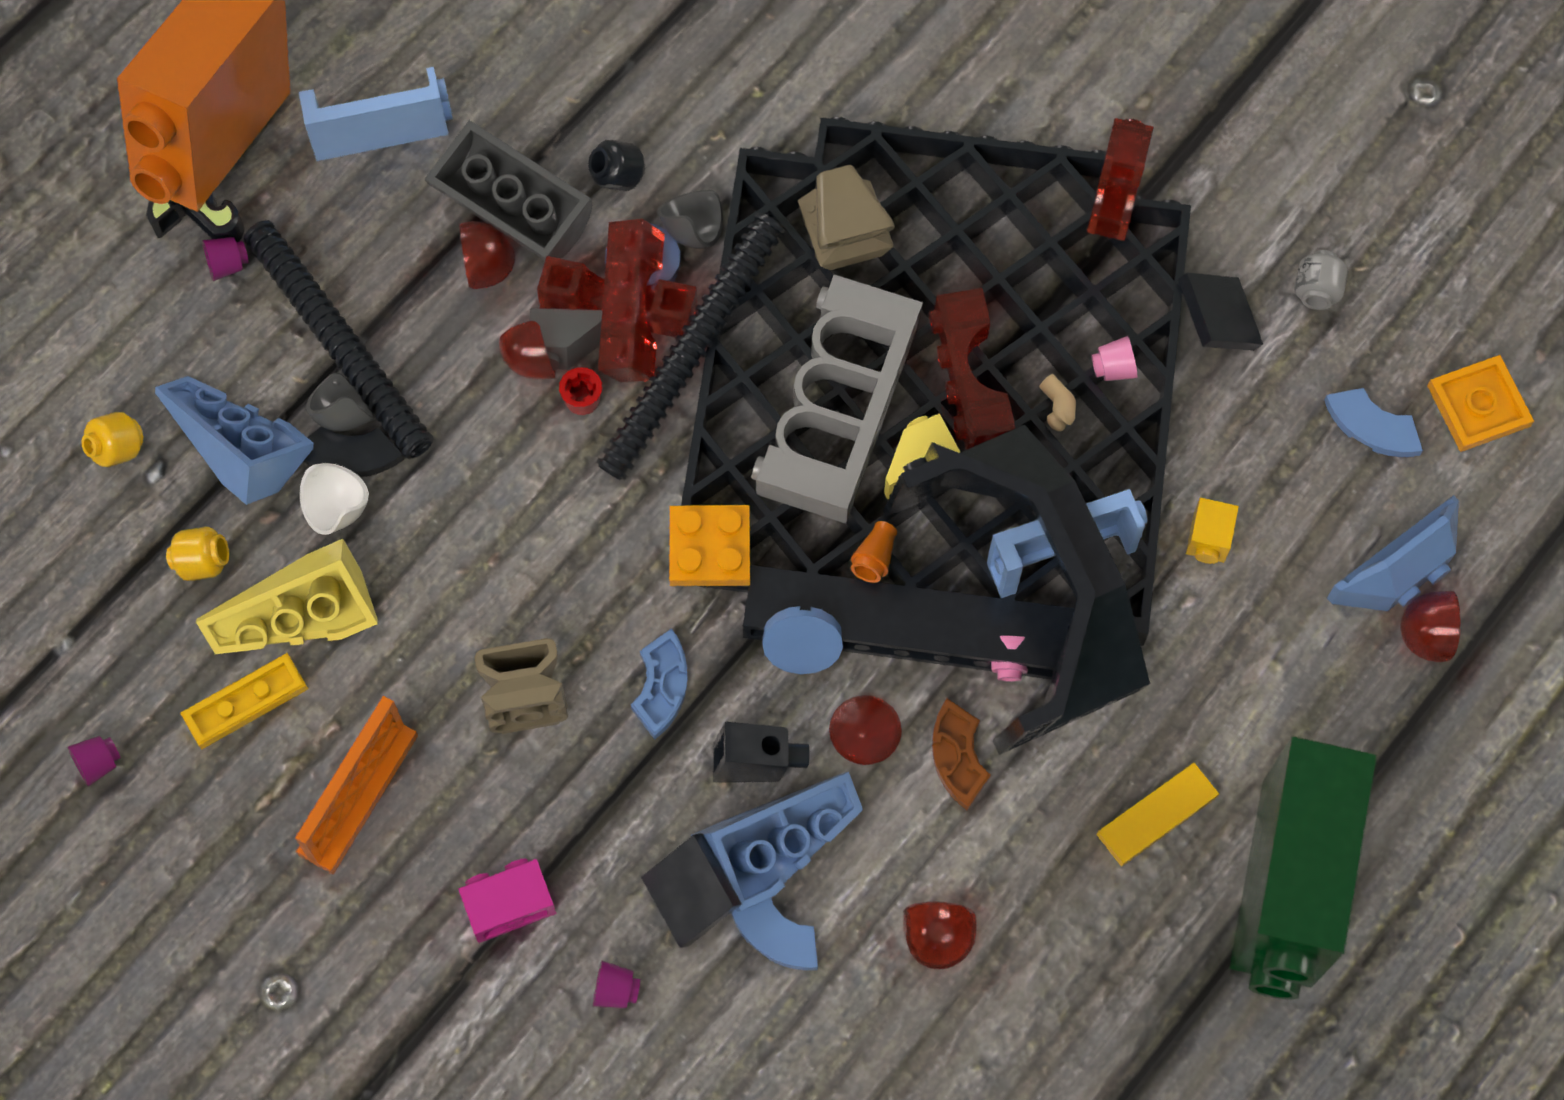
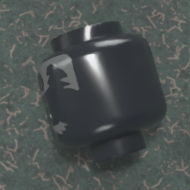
(616, 165)

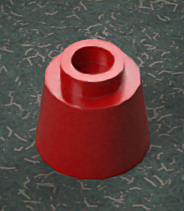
(581, 390)

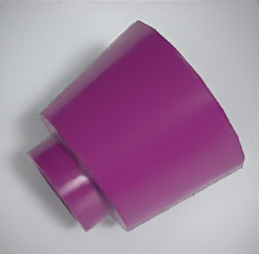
(224, 256)
(94, 758)
(615, 986)

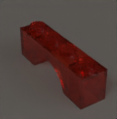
(1120, 178)
(575, 287)
(962, 325)
(625, 340)

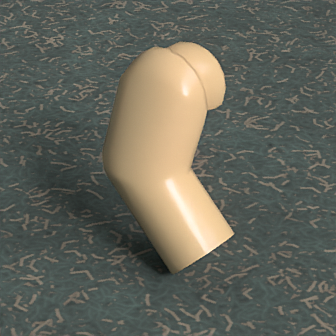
(1063, 403)

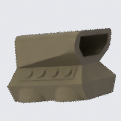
(845, 219)
(521, 686)

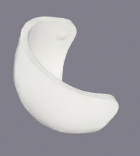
(332, 497)

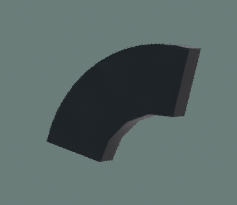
(360, 453)

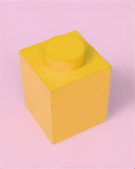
(1212, 531)

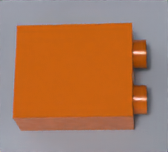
(202, 95)

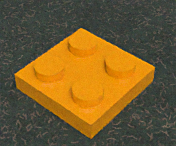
(1480, 403)
(709, 545)

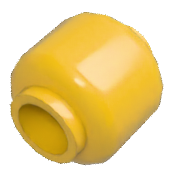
(112, 439)
(197, 553)

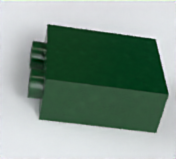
(1302, 866)

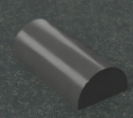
(511, 192)

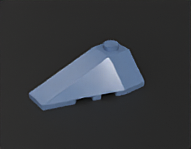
(239, 446)
(778, 838)

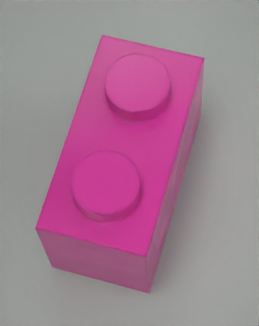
(506, 899)

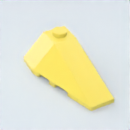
(303, 601)

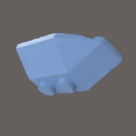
(1404, 564)

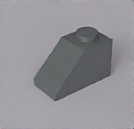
(568, 334)

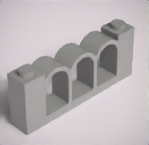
(811, 483)

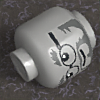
(1321, 280)

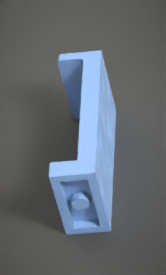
(376, 120)
(1028, 544)

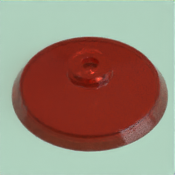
(865, 730)

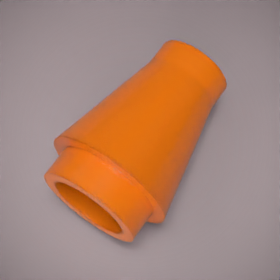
(873, 556)

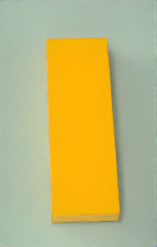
(244, 701)
(1157, 814)

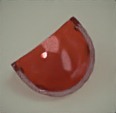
(486, 254)
(525, 351)
(1432, 626)
(939, 933)

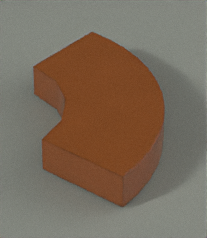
(955, 754)

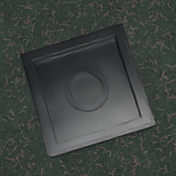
(1220, 311)
(691, 890)

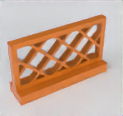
(355, 787)

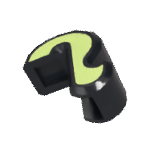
(213, 220)

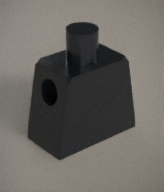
(755, 753)

